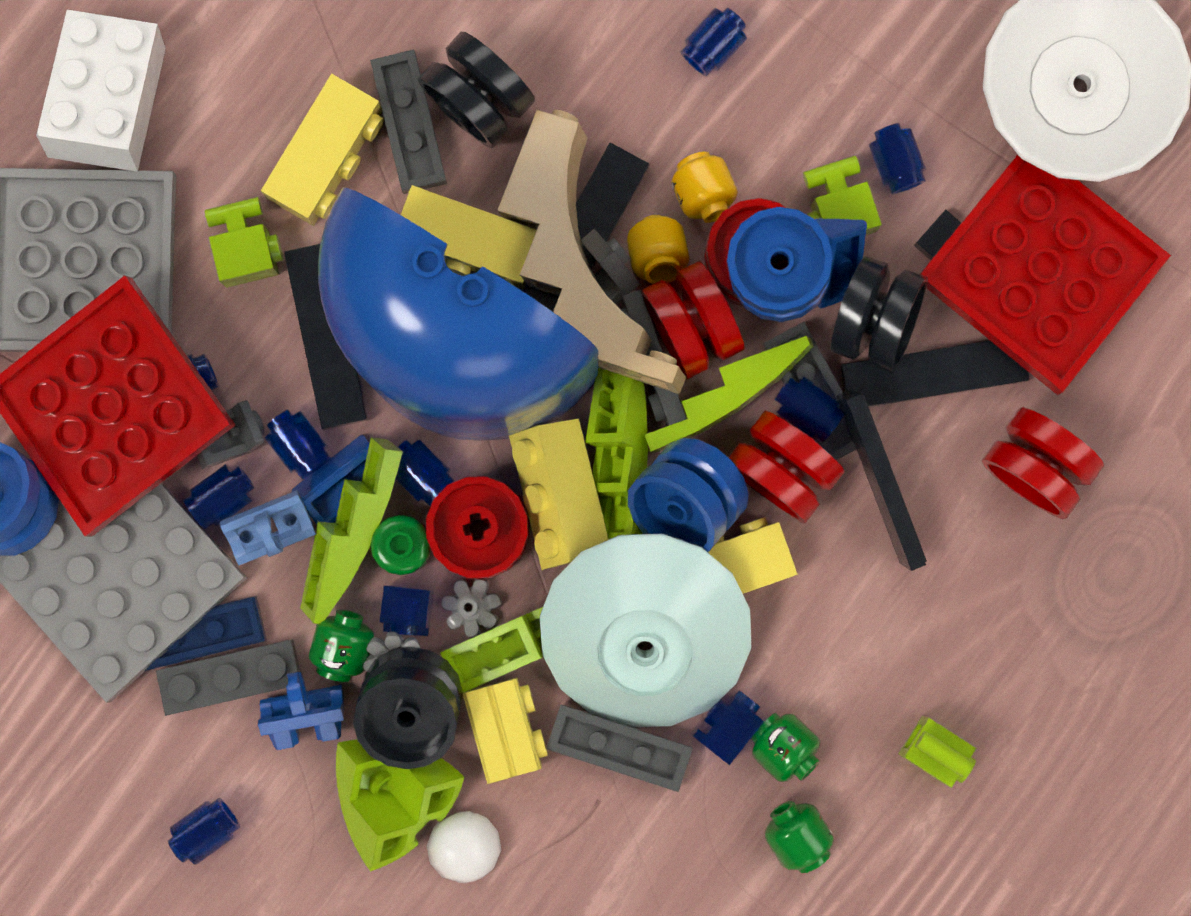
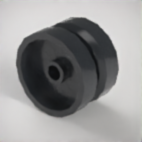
(476, 89)
(873, 312)
(408, 708)

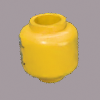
(703, 186)
(657, 248)

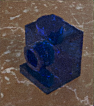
(406, 610)
(729, 726)

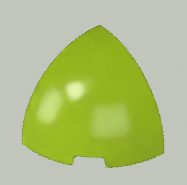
(390, 804)

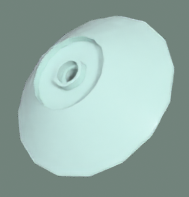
(652, 593)

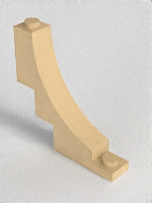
(544, 198)

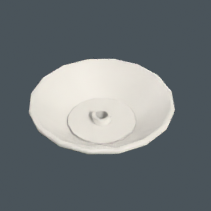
(1133, 78)

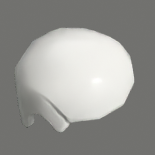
(464, 847)

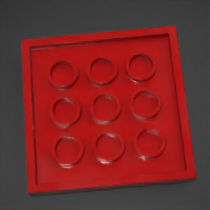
(1043, 270)
(109, 406)

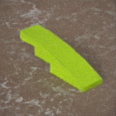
(743, 384)
(618, 432)
(343, 544)
(497, 651)

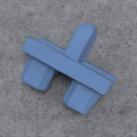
(251, 532)

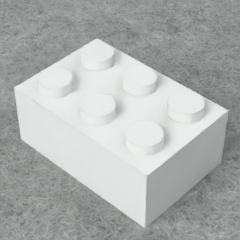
(101, 90)

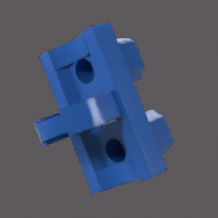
(301, 709)

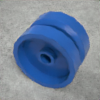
(775, 236)
(689, 494)
(26, 503)

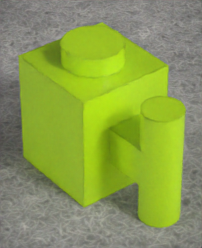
(842, 201)
(244, 251)
(939, 752)

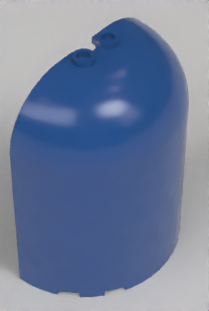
(440, 345)

